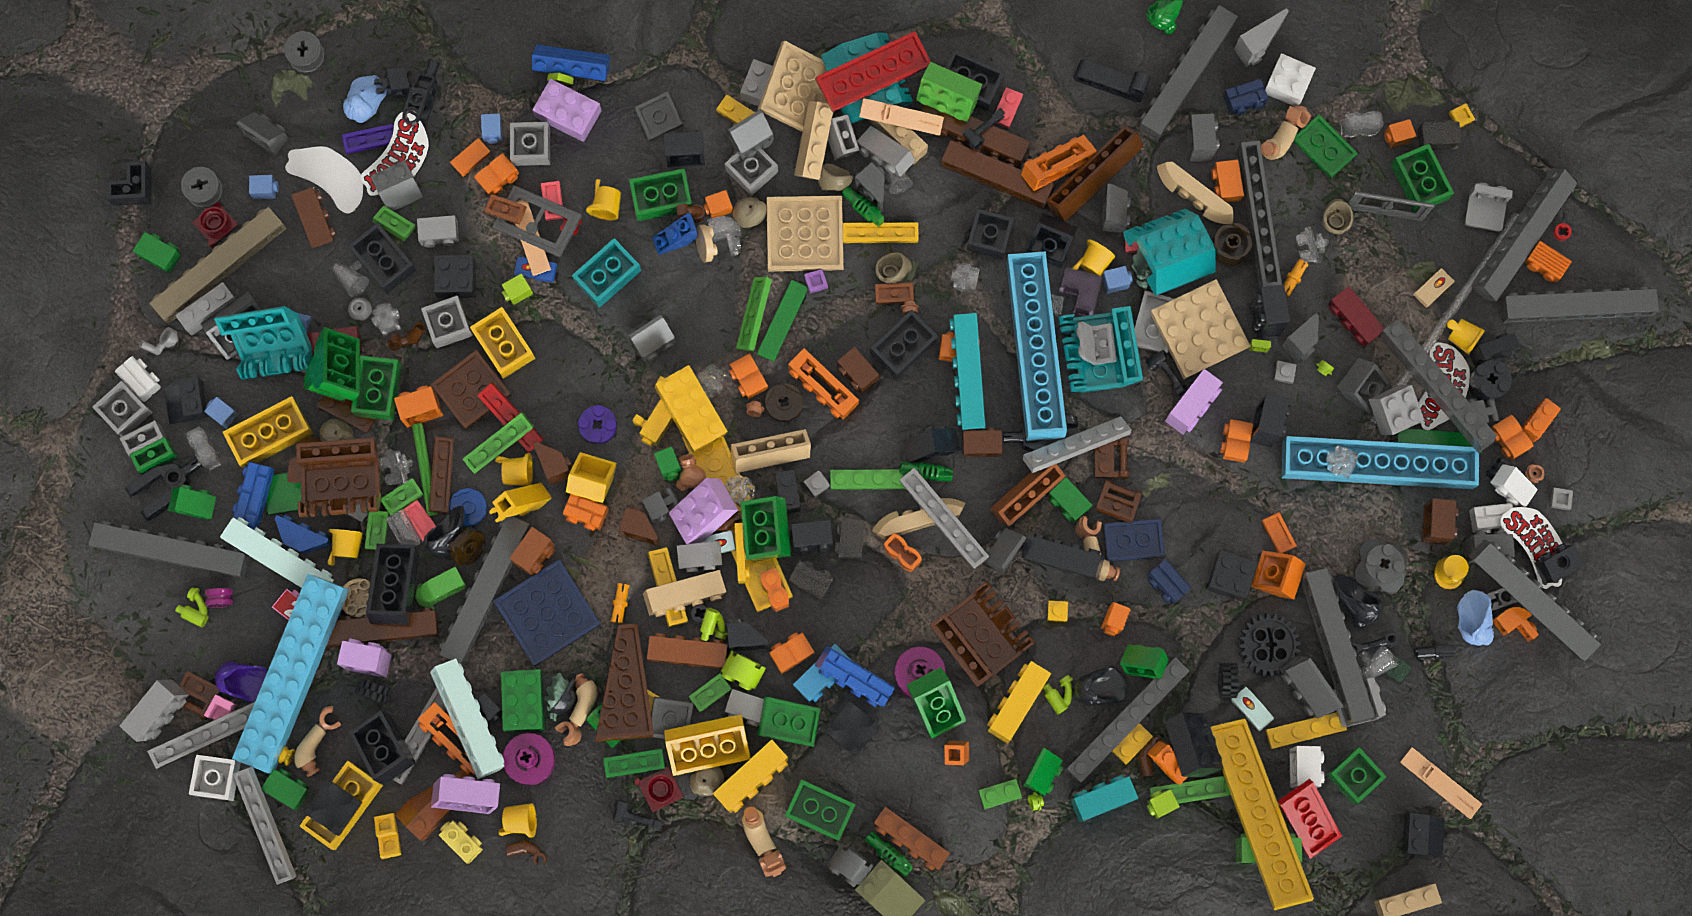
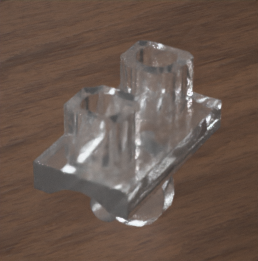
(1311, 254)
(398, 466)

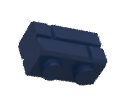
(1245, 97)
(1168, 582)

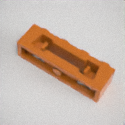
(1036, 169)
(845, 405)
(439, 738)

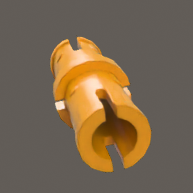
(1294, 276)
(620, 603)

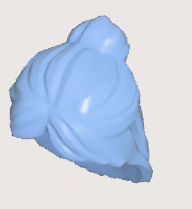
(362, 99)
(1475, 618)

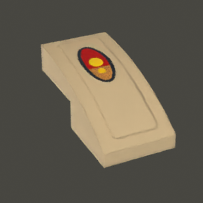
(1434, 288)

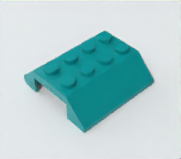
(853, 49)
(1174, 249)
(269, 339)
(1108, 375)

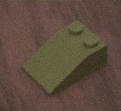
(889, 892)

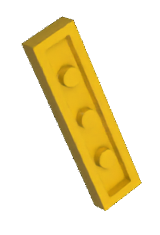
(883, 234)
(664, 574)
(1304, 730)

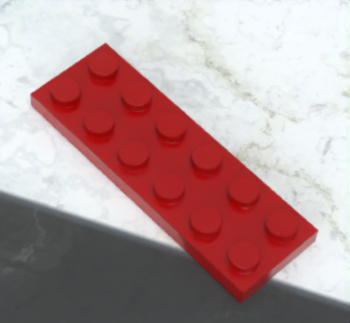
(873, 71)

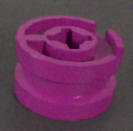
(218, 597)

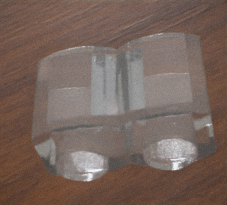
(1364, 124)
(204, 449)

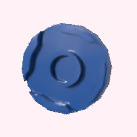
(473, 503)

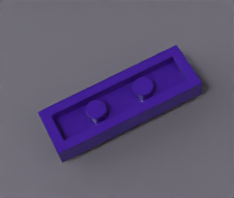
(367, 139)

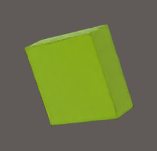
(560, 78)
(1260, 345)

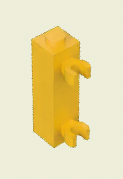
(656, 425)
(520, 501)

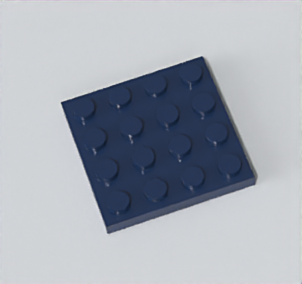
(547, 612)

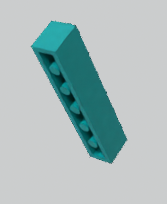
(968, 371)

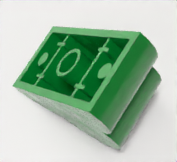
(335, 366)

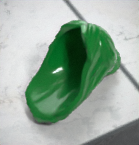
(1163, 14)

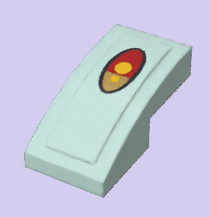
(726, 541)
(1253, 709)

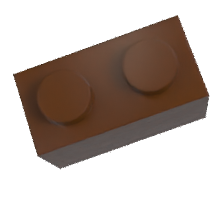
(857, 369)
(982, 443)

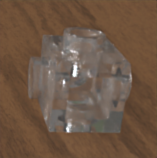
(965, 277)
(386, 318)
(711, 380)
(1341, 461)
(740, 489)

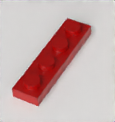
(505, 412)

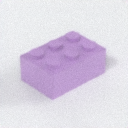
(567, 110)
(1194, 402)
(703, 511)
(364, 659)
(465, 794)

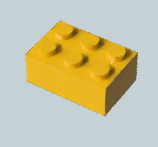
(502, 342)

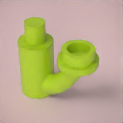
(192, 615)
(709, 622)
(1054, 698)

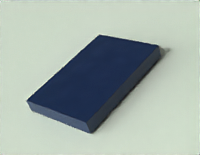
(1133, 540)

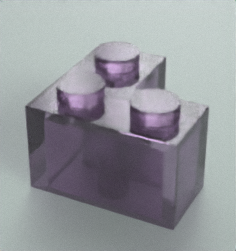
(1083, 285)

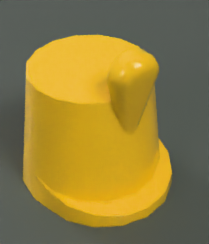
(605, 203)
(1095, 259)
(1464, 334)
(517, 470)
(344, 544)
(1450, 571)
(519, 820)

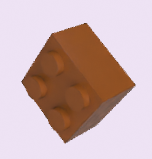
(533, 552)

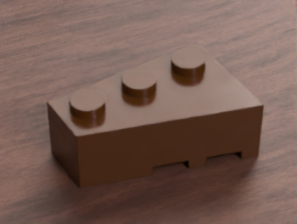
(314, 217)

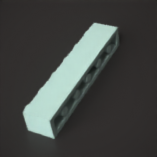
(270, 552)
(467, 718)

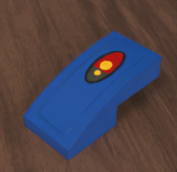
(523, 267)

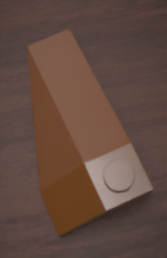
(418, 814)

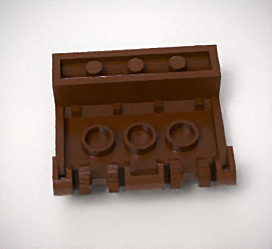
(339, 477)
(981, 635)

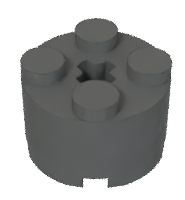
(850, 864)

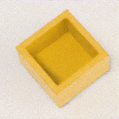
(591, 477)

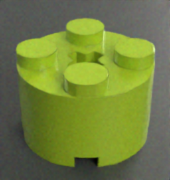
(743, 670)

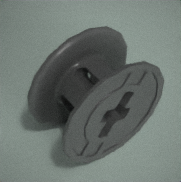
(295, 47)
(192, 183)

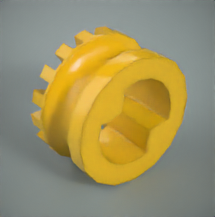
(286, 755)

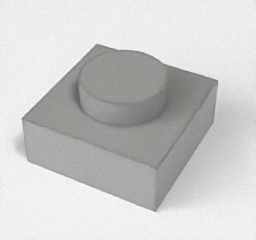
(1284, 372)
(817, 484)
(1561, 499)

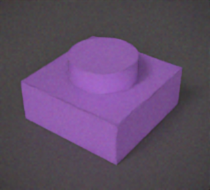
(816, 281)

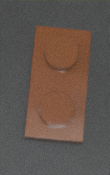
(505, 209)
(894, 293)

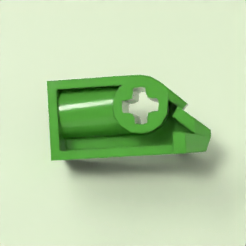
(440, 588)

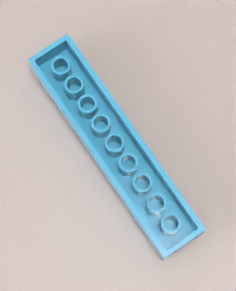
(1036, 346)
(1383, 463)
(290, 673)

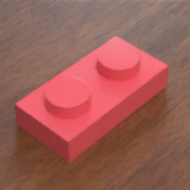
(1009, 104)

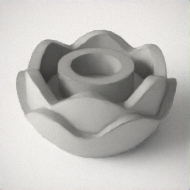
(362, 314)

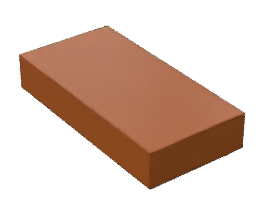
(470, 157)
(1278, 533)

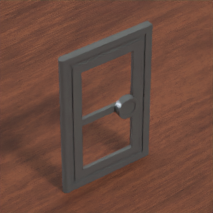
(1386, 209)
(528, 236)

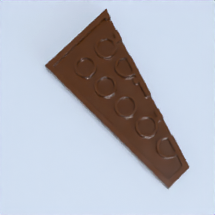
(625, 701)

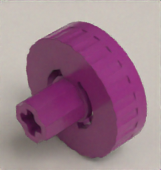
(915, 657)
(526, 745)

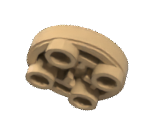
(705, 244)
(357, 597)

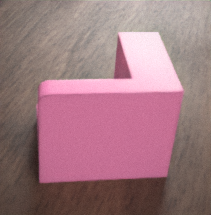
(219, 707)

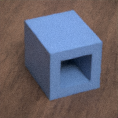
(491, 128)
(263, 187)
(1116, 279)
(220, 412)

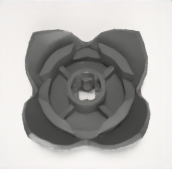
(1371, 574)

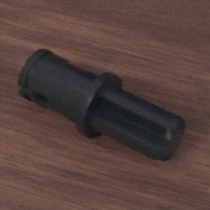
(1435, 651)

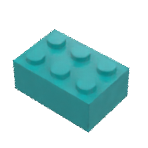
(606, 272)
(1103, 798)

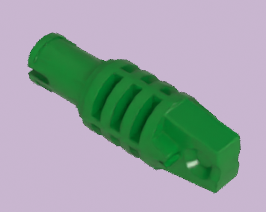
(864, 206)
(936, 472)
(889, 855)

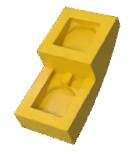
(387, 836)

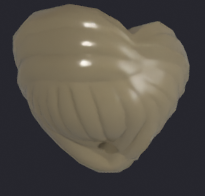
(834, 178)
(749, 212)
(1338, 222)
(893, 267)
(336, 430)
(706, 781)

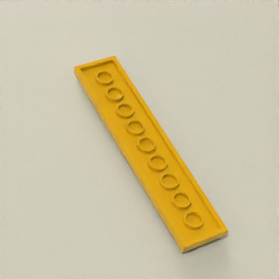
(717, 464)
(1261, 816)

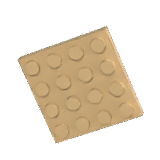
(792, 85)
(805, 233)
(1199, 329)

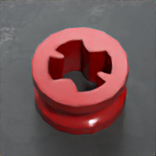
(1562, 226)

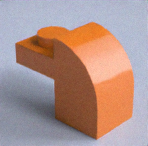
(1516, 618)

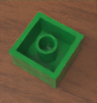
(1356, 776)

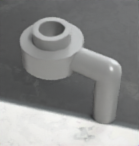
(167, 339)

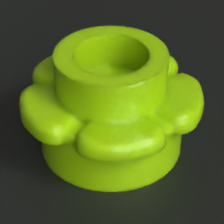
(1324, 368)
(1035, 801)

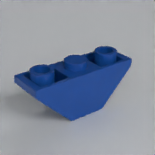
(676, 235)
(300, 537)

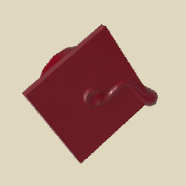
(215, 223)
(659, 789)

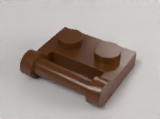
(1105, 460)
(1115, 505)
(199, 689)

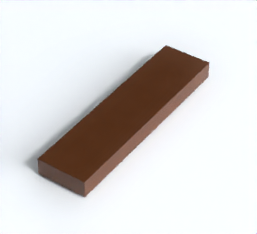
(441, 475)

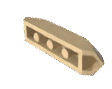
(1191, 189)
(911, 520)

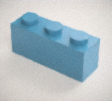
(813, 683)

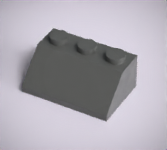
(224, 343)
(1310, 687)

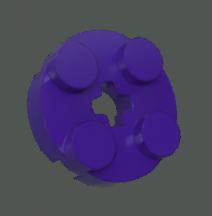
(596, 435)

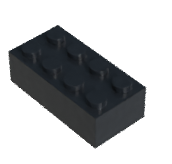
(392, 584)

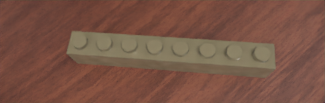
(218, 264)

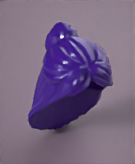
(240, 680)

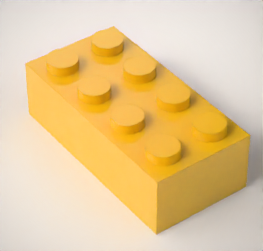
(690, 409)
(268, 432)
(1019, 701)
(707, 744)
(751, 776)
(358, 784)

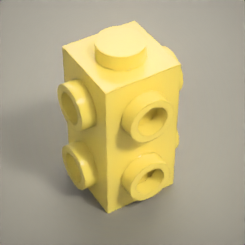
(460, 841)

